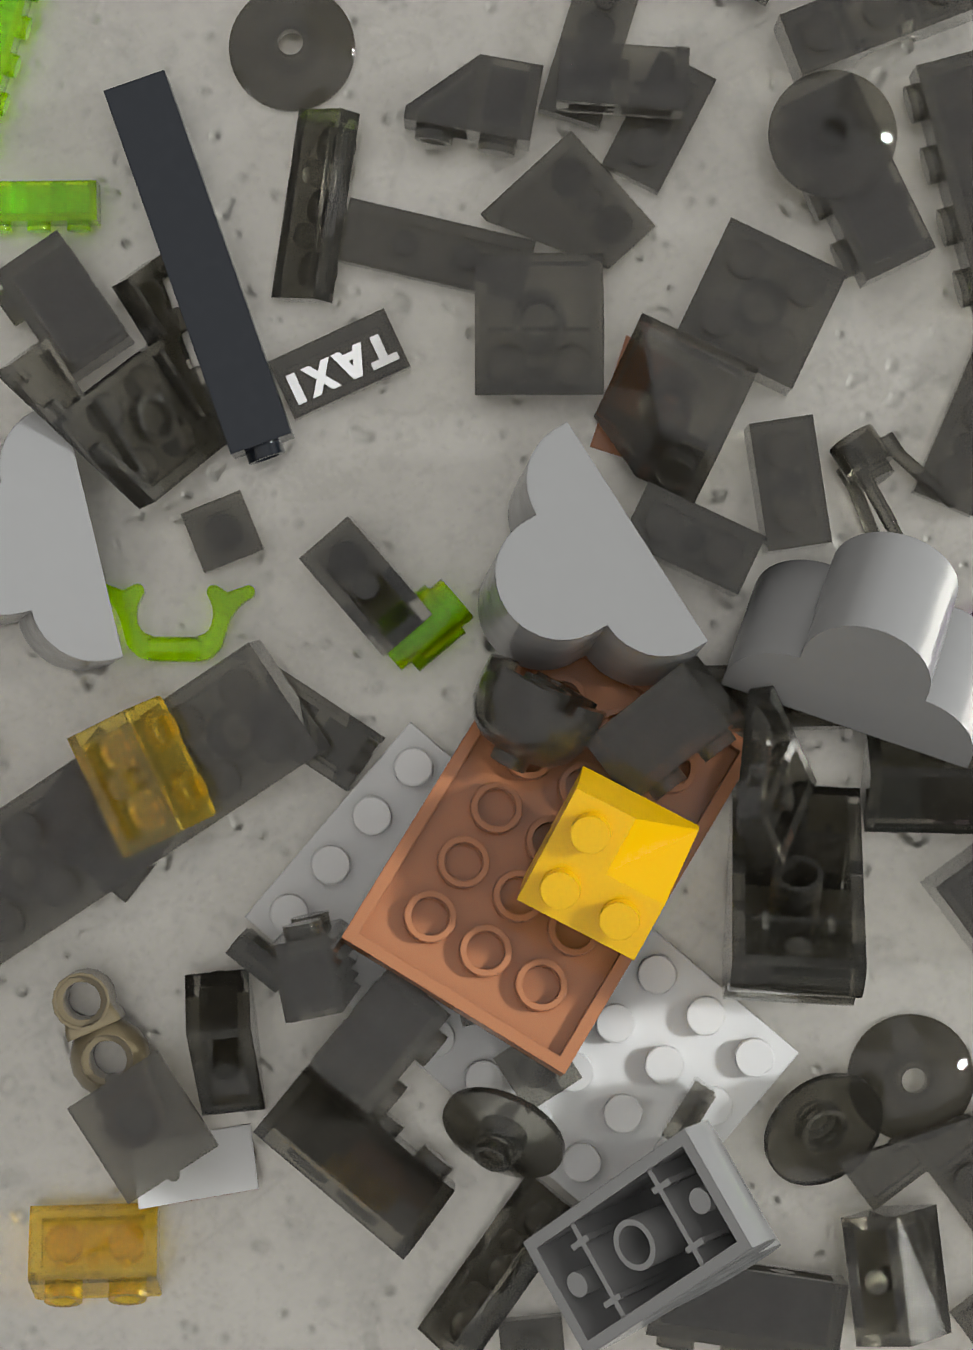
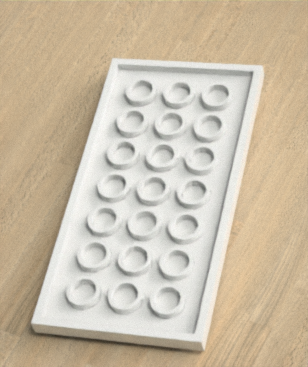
(642, 1050)

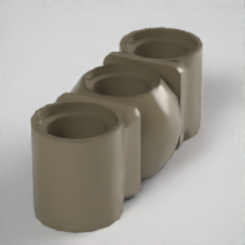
(90, 1030)

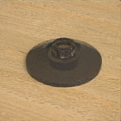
(296, 79)
(825, 166)
(920, 1043)
(820, 1125)
(503, 1132)

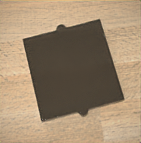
(143, 1126)

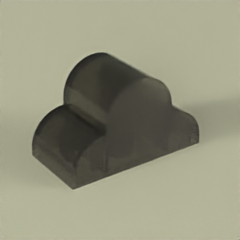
(800, 924)

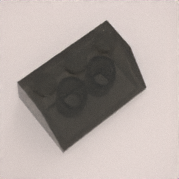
(359, 1163)

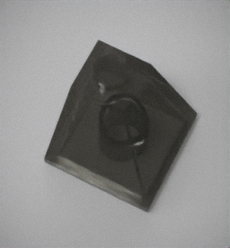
(672, 405)

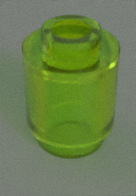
(437, 631)

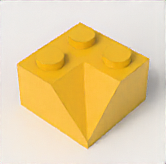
(608, 863)

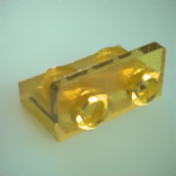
(142, 776)
(94, 1253)

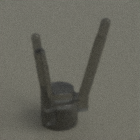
(864, 464)

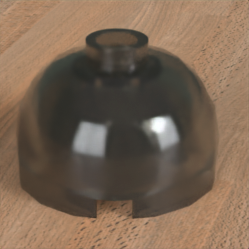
(531, 716)

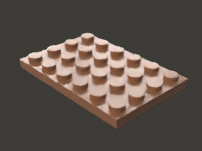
(451, 888)

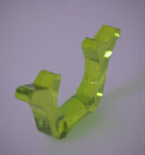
(174, 647)

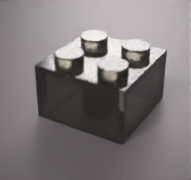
(763, 303)

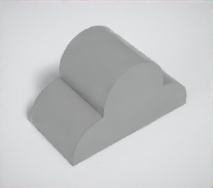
(50, 552)
(581, 577)
(866, 644)
(651, 1239)

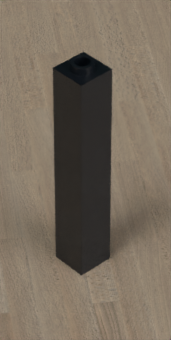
(200, 267)

